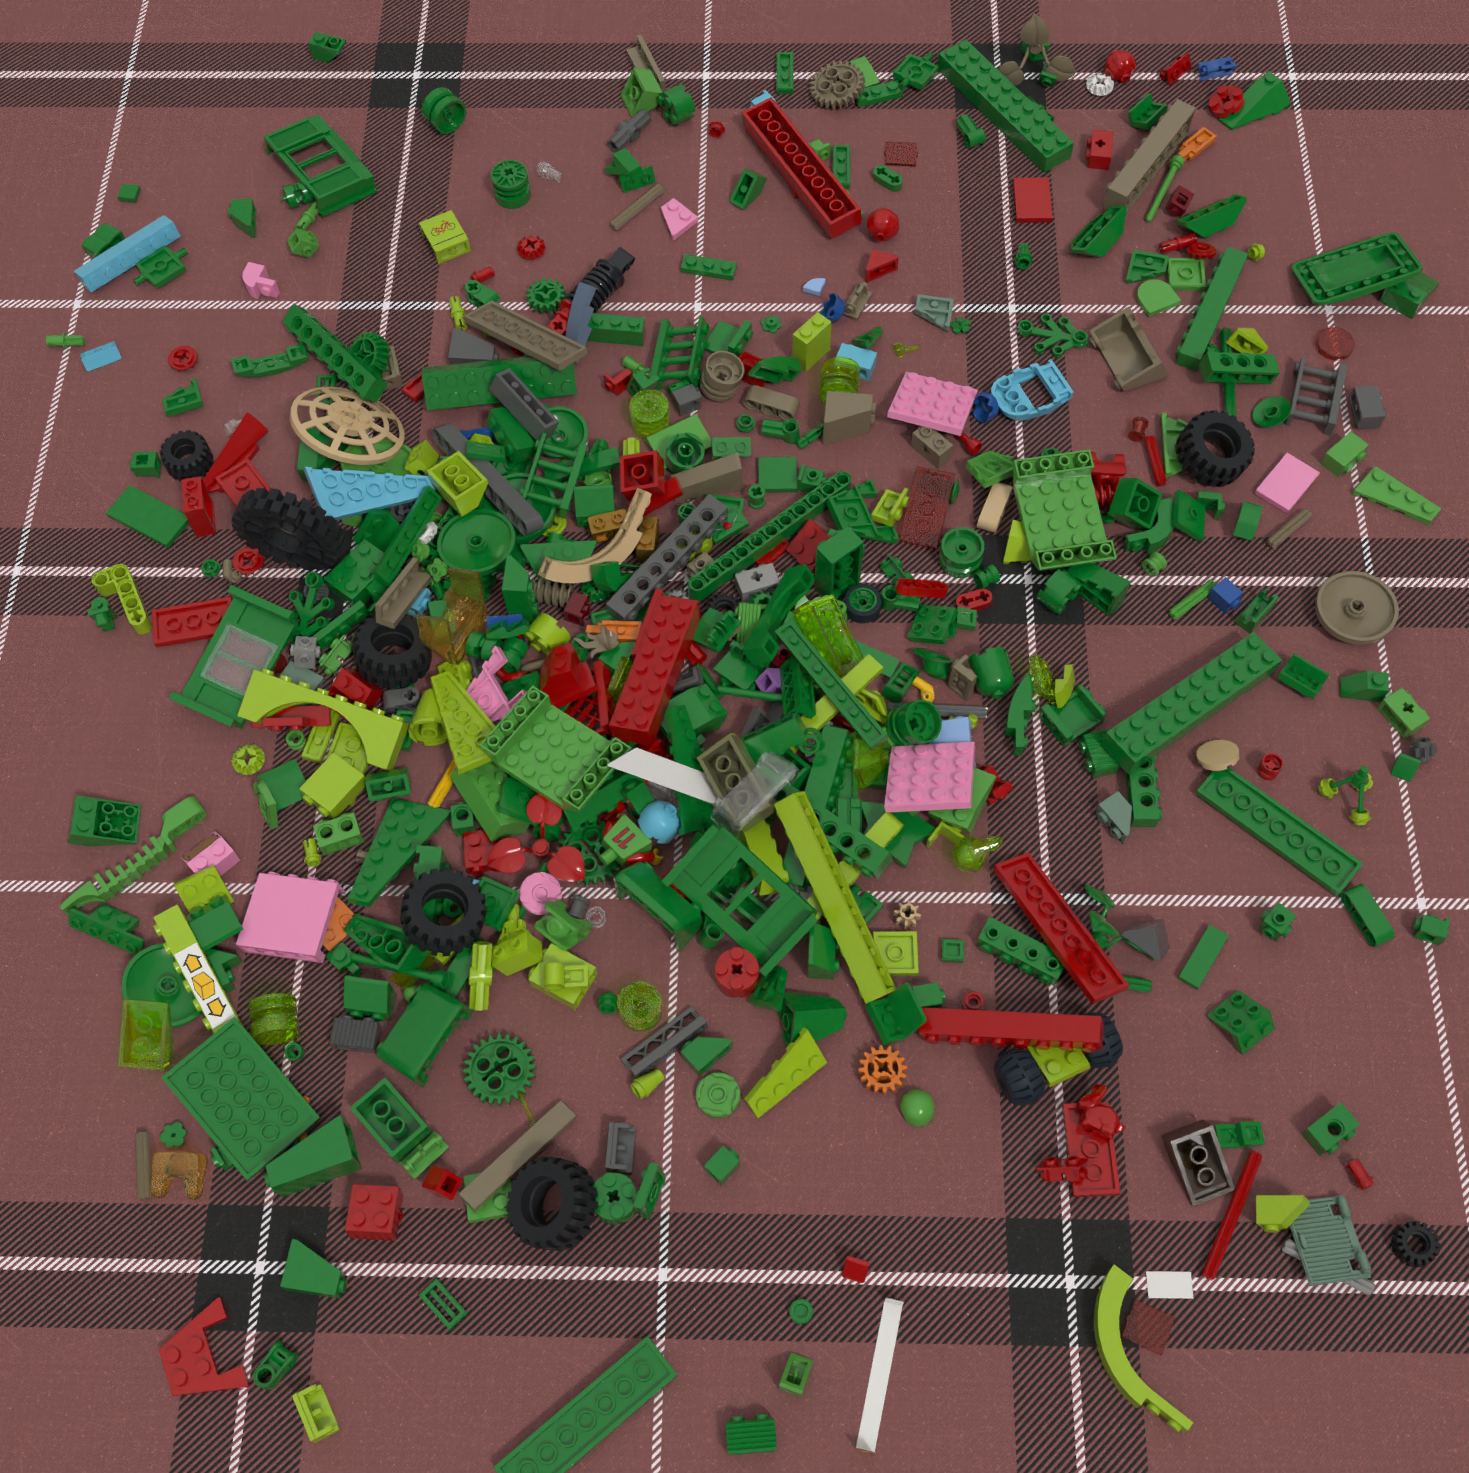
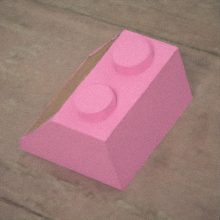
(211, 851)

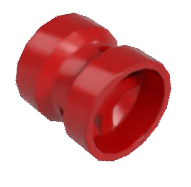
(1270, 766)

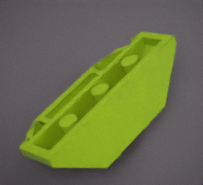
(873, 703)

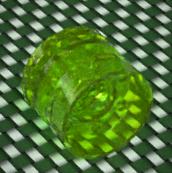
(839, 375)
(649, 413)
(274, 1019)

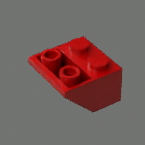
(355, 688)

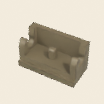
(392, 375)

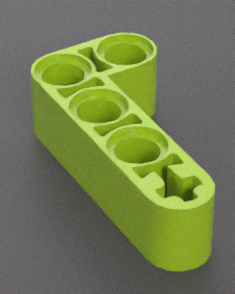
(120, 580)

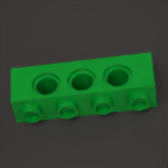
(1239, 368)
(1144, 815)

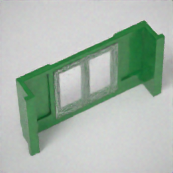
(245, 640)

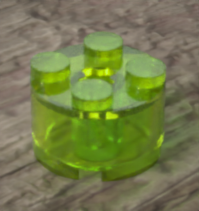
(631, 997)

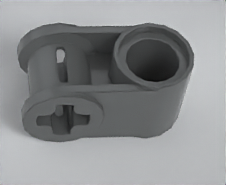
(400, 699)

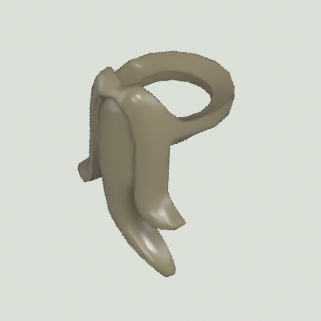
(601, 642)

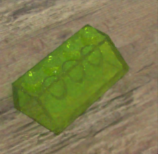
(829, 633)

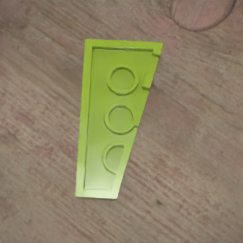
(795, 1066)

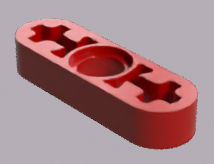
(921, 588)

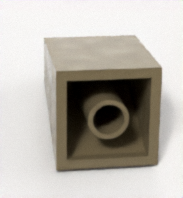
(847, 415)

